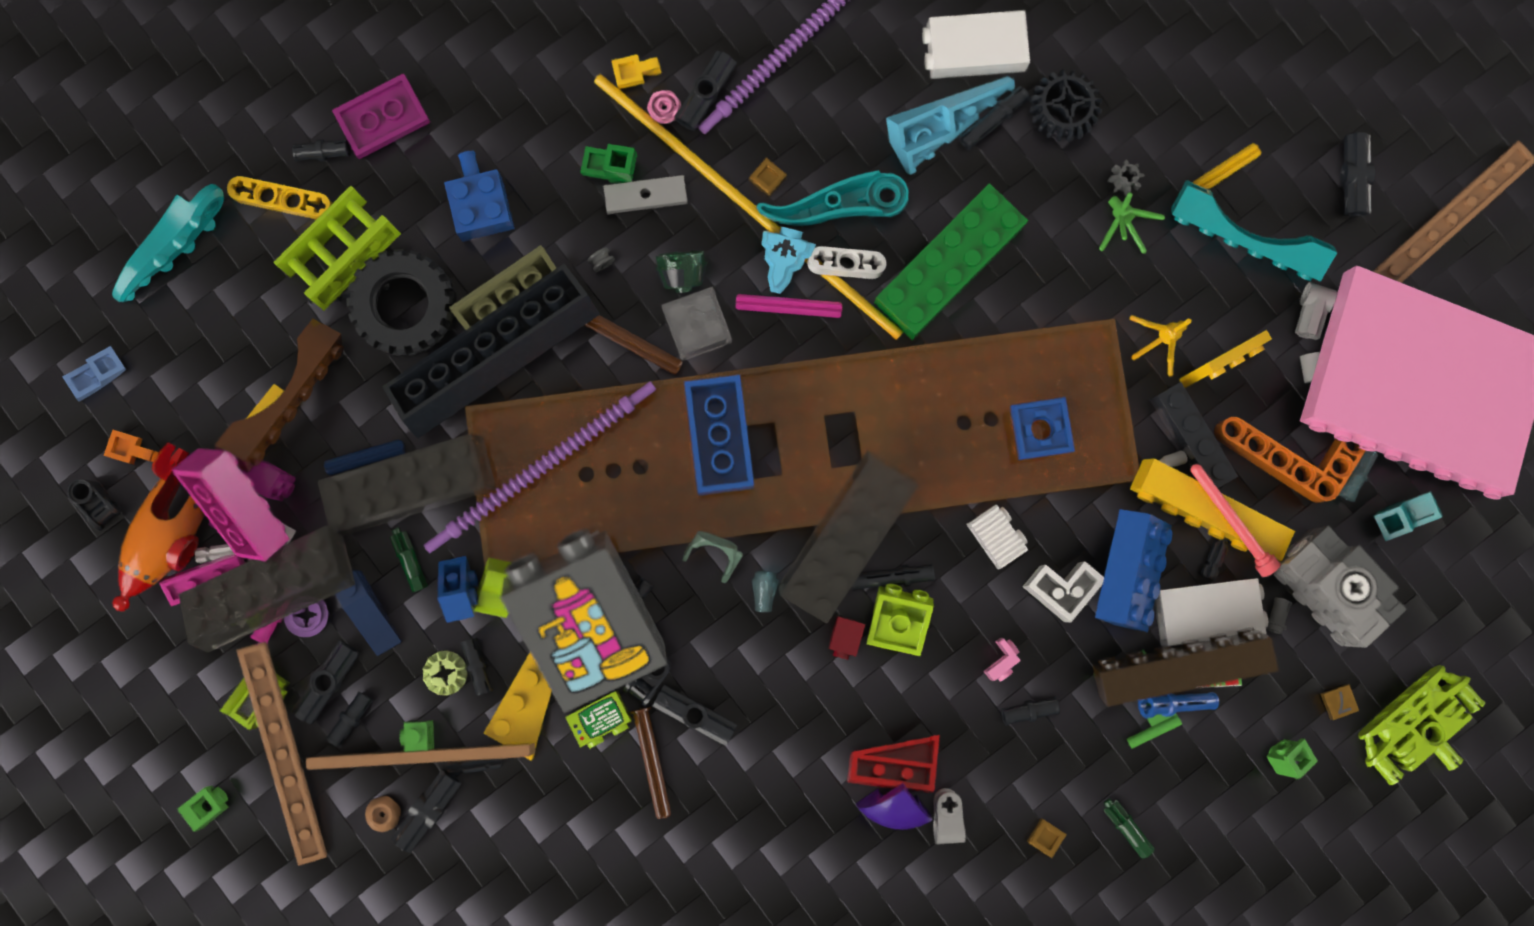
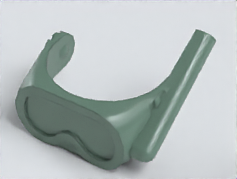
(704, 538)

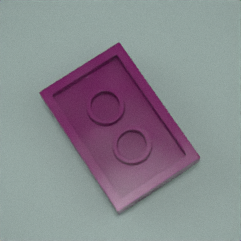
(381, 116)

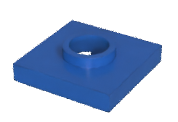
(1056, 415)

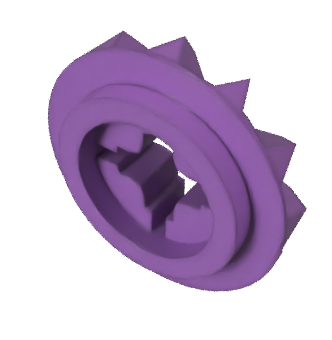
(299, 626)

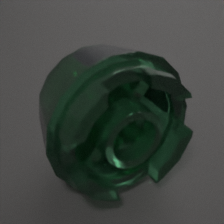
(681, 270)

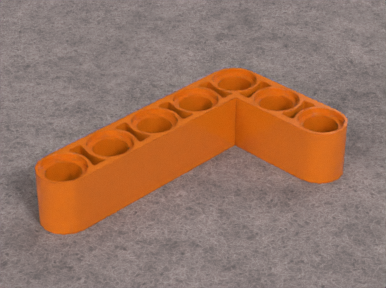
(1290, 461)

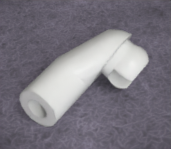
(1175, 459)

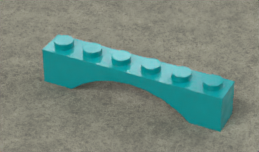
(1304, 254)

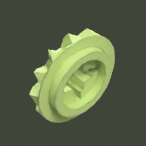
(455, 680)

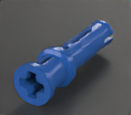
(1158, 706)

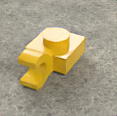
(630, 70)

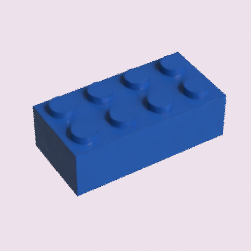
(719, 435)
(1134, 570)

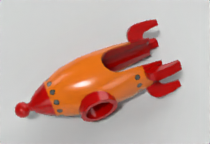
(153, 539)

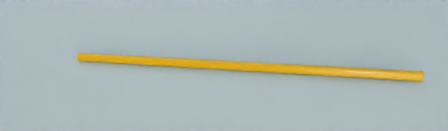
(737, 197)

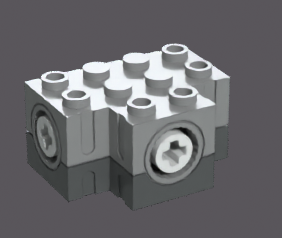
(1340, 587)

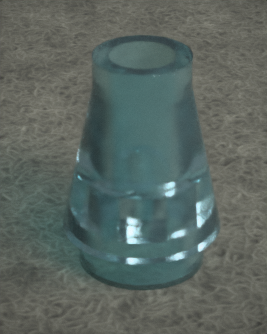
(764, 590)

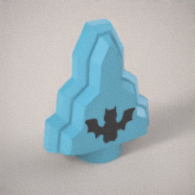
(785, 255)

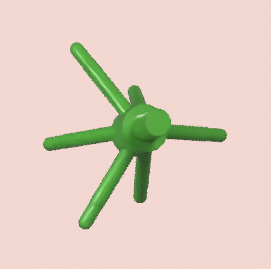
(1124, 215)

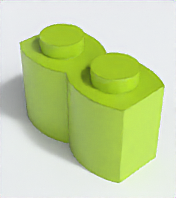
(490, 588)

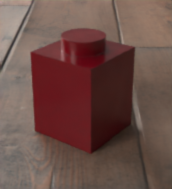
(846, 638)

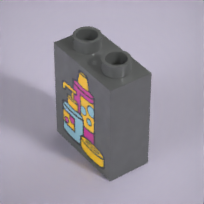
(582, 618)

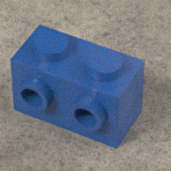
(457, 589)

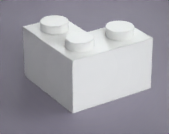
(1064, 596)

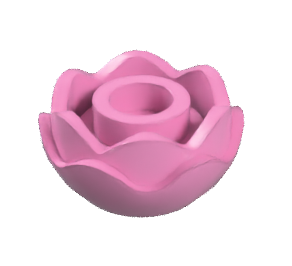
(661, 99)

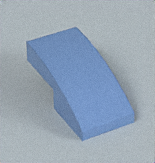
(95, 374)

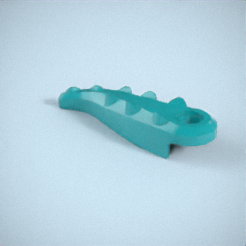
(845, 198)
(169, 239)

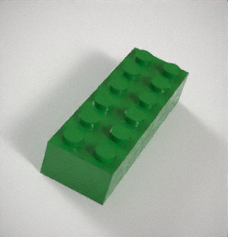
(950, 261)

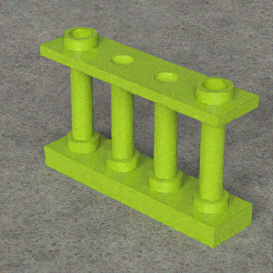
(341, 270)

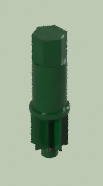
(408, 560)
(1124, 822)

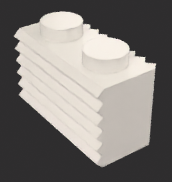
(998, 536)

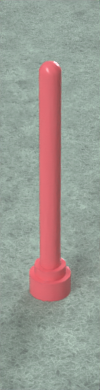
(1265, 563)

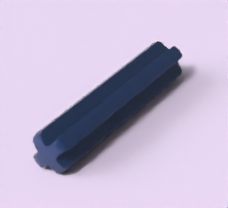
(364, 457)

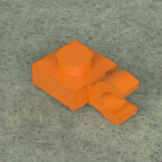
(127, 448)

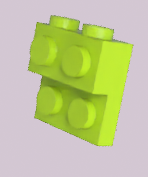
(900, 619)

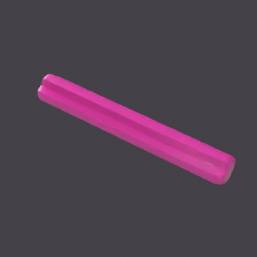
(788, 305)

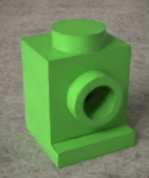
(417, 736)
(1286, 752)
(195, 809)

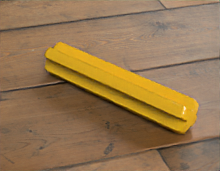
(1229, 166)

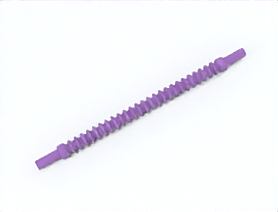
(724, 108)
(454, 529)

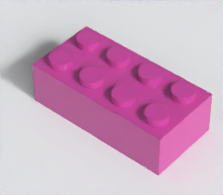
(231, 503)

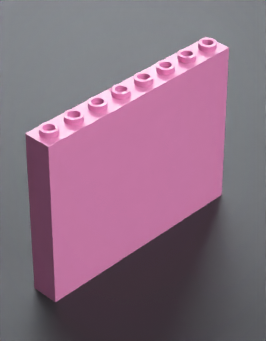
(1424, 383)

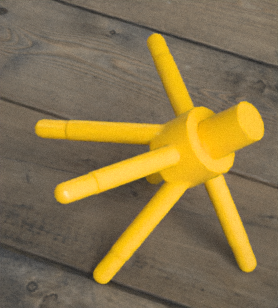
(1167, 334)

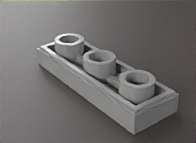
(662, 192)

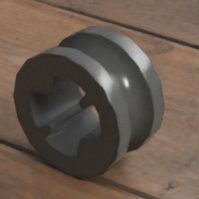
(601, 259)

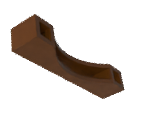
(252, 436)

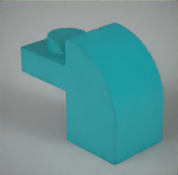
(1407, 515)

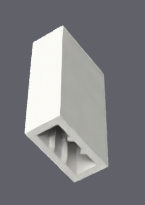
(976, 44)
(1209, 611)

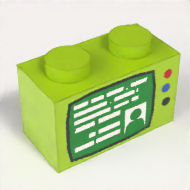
(599, 719)

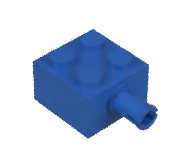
(478, 201)

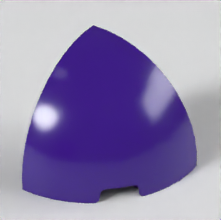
(895, 809)

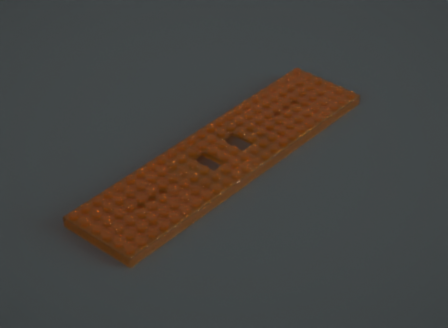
(903, 412)

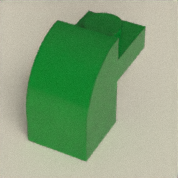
(614, 164)

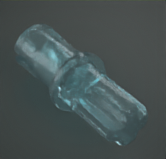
(1358, 476)

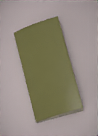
(503, 287)

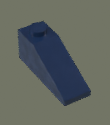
(368, 615)

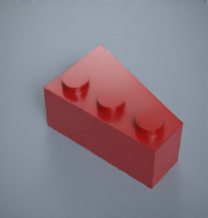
(899, 763)

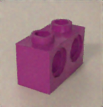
(271, 481)

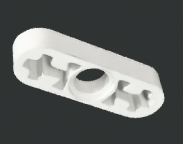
(855, 255)

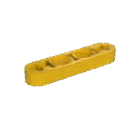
(279, 201)

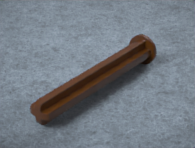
(635, 344)
(651, 762)

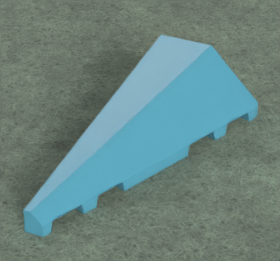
(925, 128)

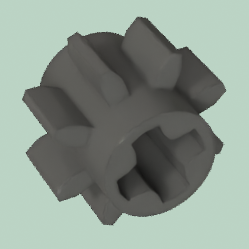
(1130, 171)

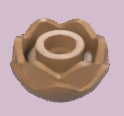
(391, 810)

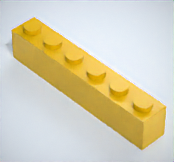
(1188, 498)

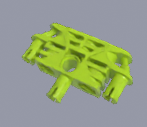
(1404, 728)

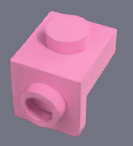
(1002, 667)

